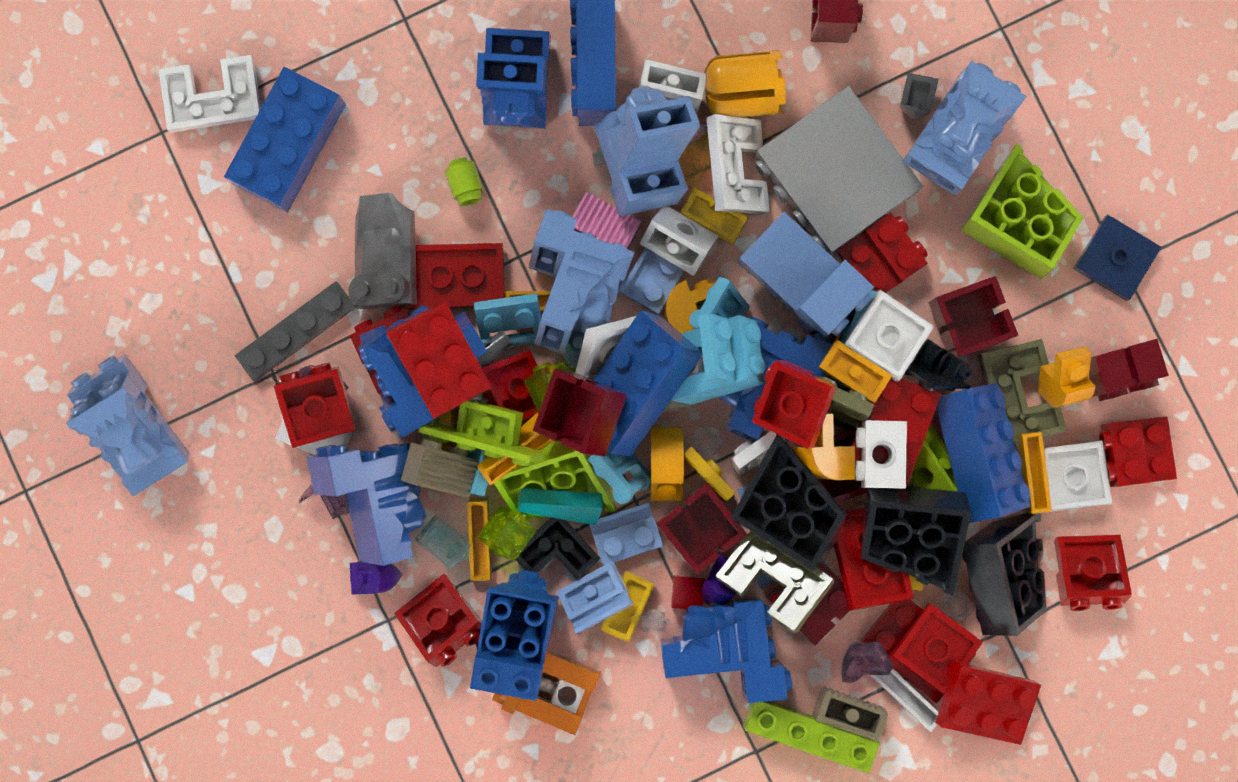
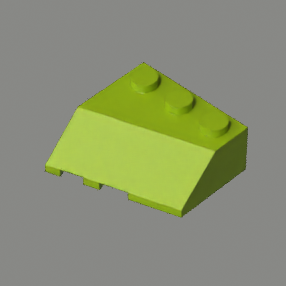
(1023, 216)
(559, 471)

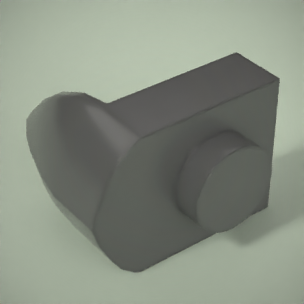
(918, 95)

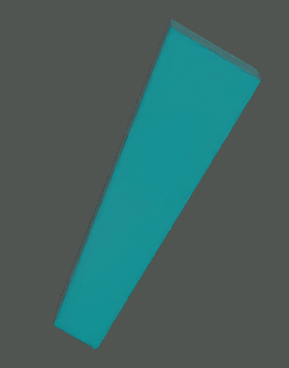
(564, 505)

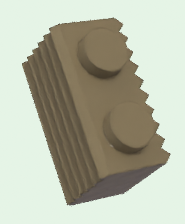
(440, 469)
(850, 713)

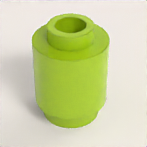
(464, 181)

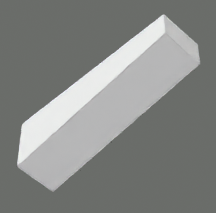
(908, 698)

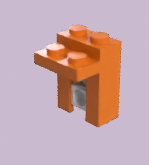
(555, 711)

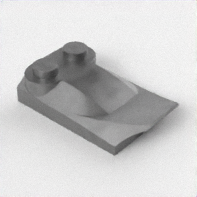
(384, 254)

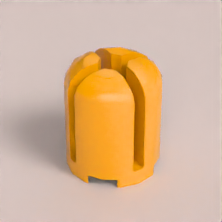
(745, 84)

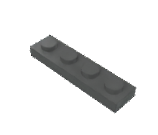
(295, 331)

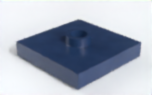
(1117, 257)

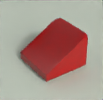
(686, 592)

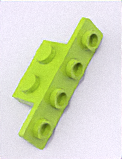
(487, 429)

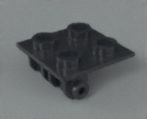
(939, 368)

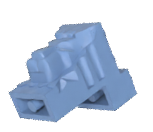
(964, 127)
(644, 147)
(806, 277)
(586, 281)
(125, 424)

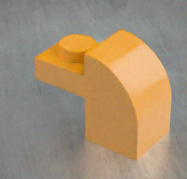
(683, 303)
(1067, 378)
(826, 459)
(667, 463)

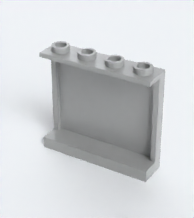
(837, 171)

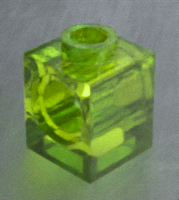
(507, 533)

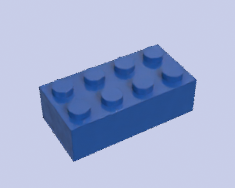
(595, 62)
(285, 139)
(650, 369)
(983, 451)

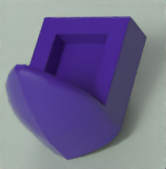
(373, 578)
(713, 590)

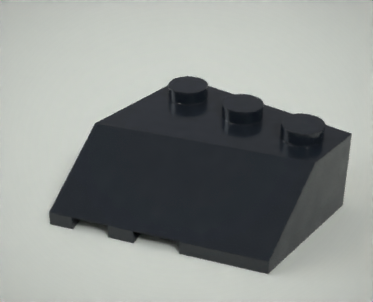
(791, 507)
(916, 532)
(1006, 574)

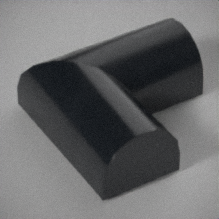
(558, 540)

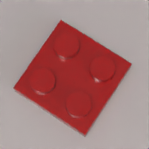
(934, 646)

